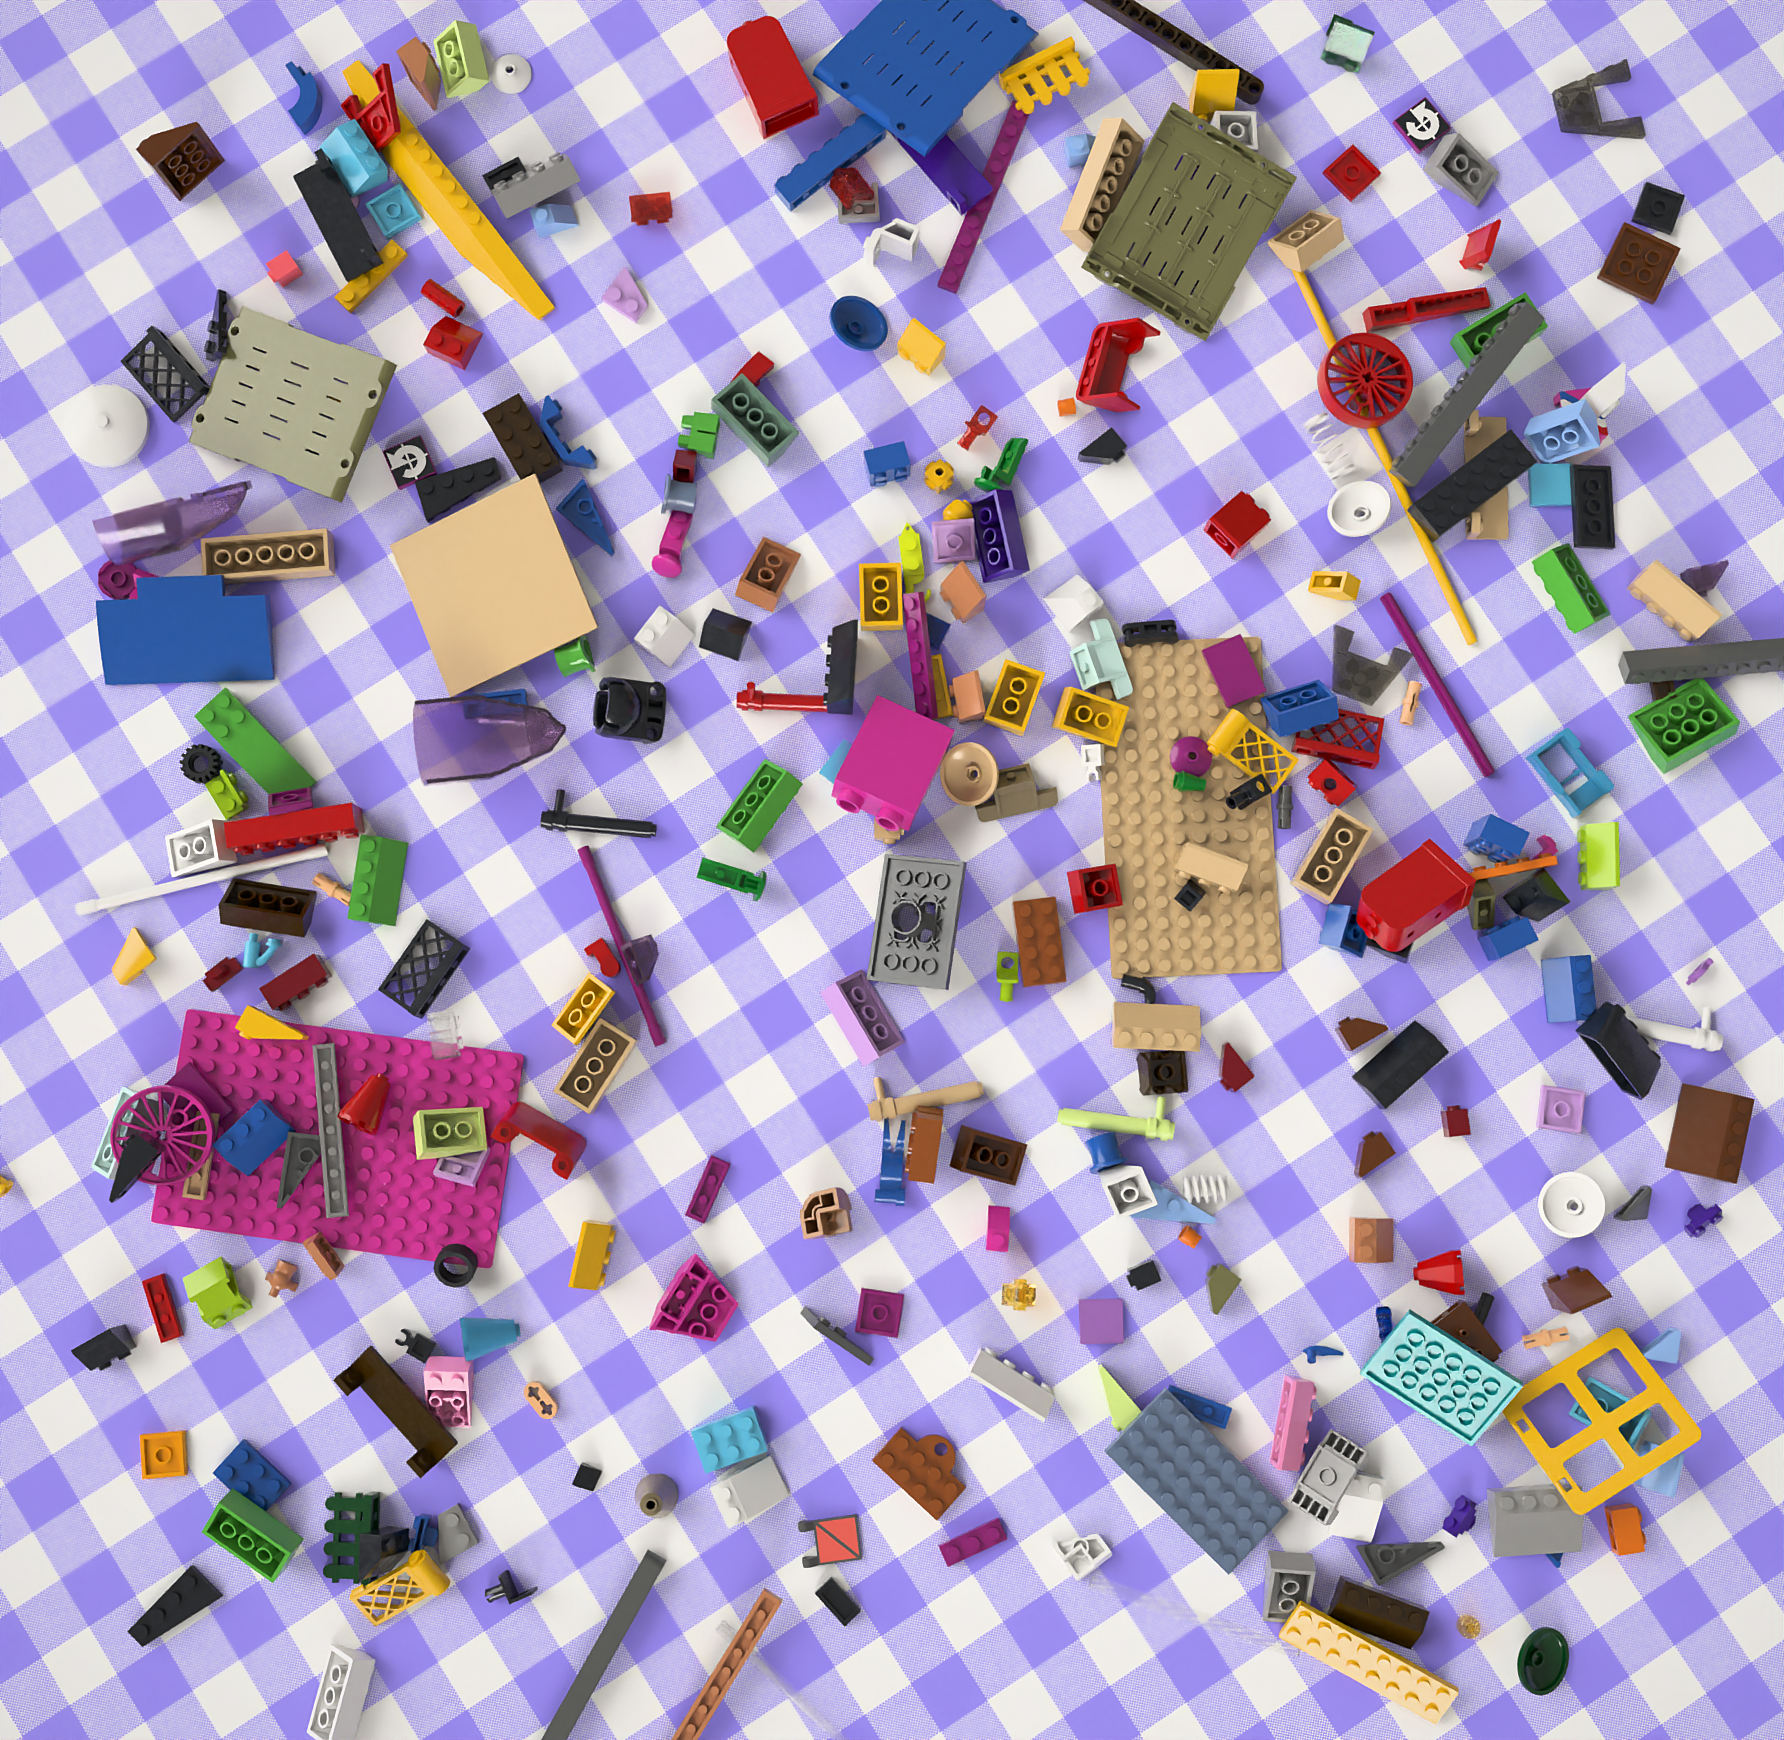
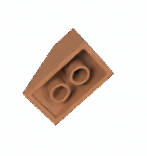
(767, 574)
(962, 593)

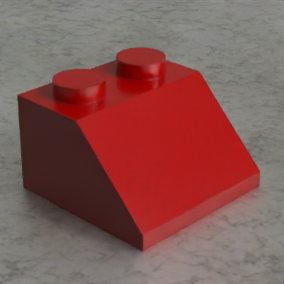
(452, 342)
(1094, 888)

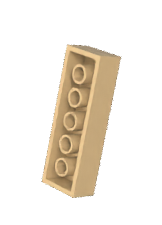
(1102, 181)
(269, 556)

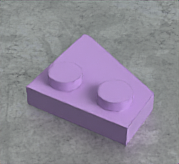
(625, 296)
(462, 1167)

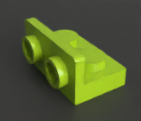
(227, 794)

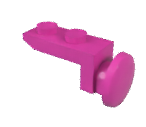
(670, 549)

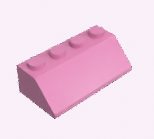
(1292, 1423)

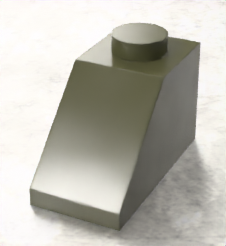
(1482, 905)
(1220, 1286)

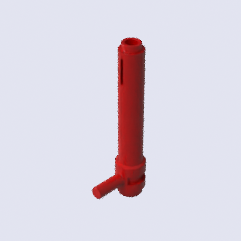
(762, 701)

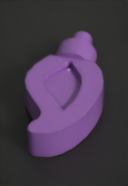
(1699, 971)

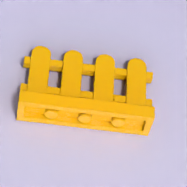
(1039, 65)

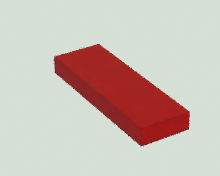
(162, 1308)

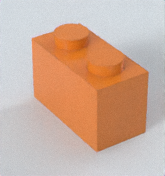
(1625, 1529)

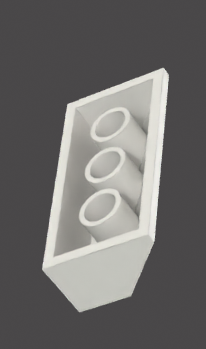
(1011, 1384)
(341, 1694)

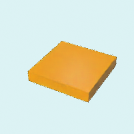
(163, 1454)

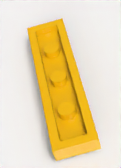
(360, 288)

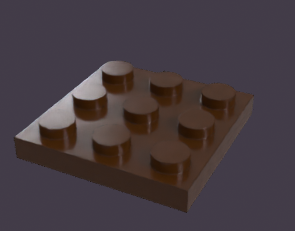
(1638, 263)

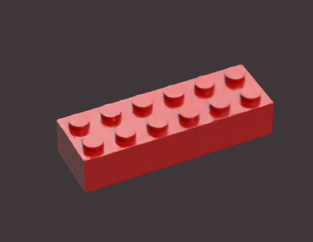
(294, 828)

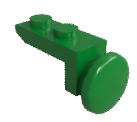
(1006, 466)
(732, 877)

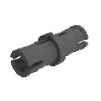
(1284, 807)

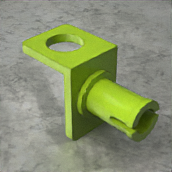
(1007, 976)

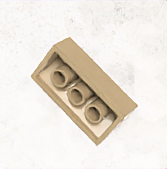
(1673, 601)
(1156, 1026)

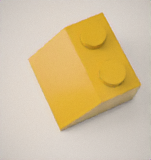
(921, 347)

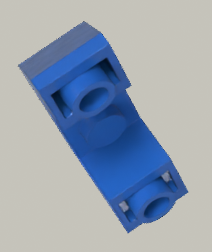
(579, 457)

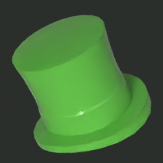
(575, 657)

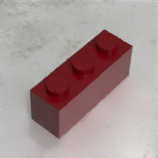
(296, 983)

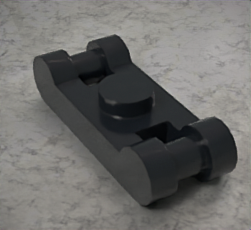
(1150, 632)

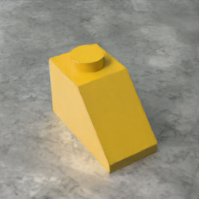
(1334, 585)

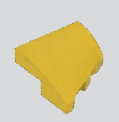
(133, 958)

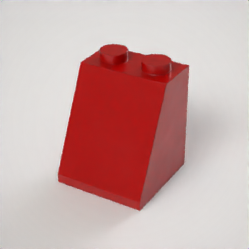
(1237, 524)

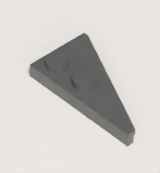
(835, 1334)

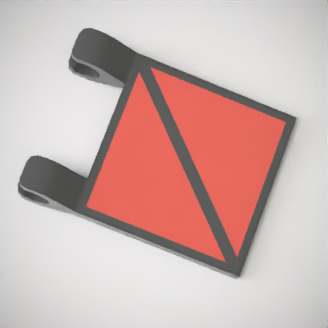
(834, 1538)

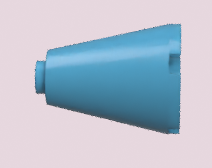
(486, 1335)

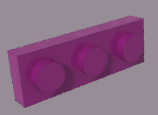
(972, 1542)

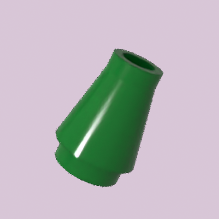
(1187, 782)

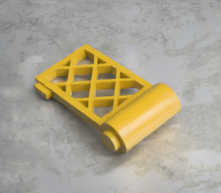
(1229, 735)
(420, 1568)

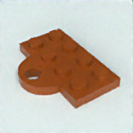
(921, 1470)

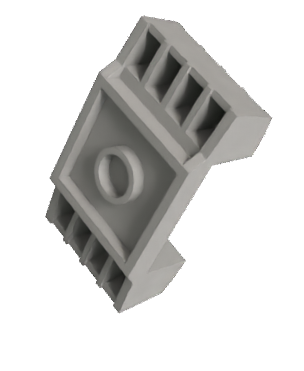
(1328, 1477)

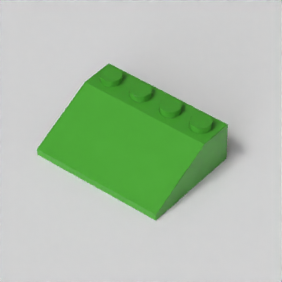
(1683, 725)

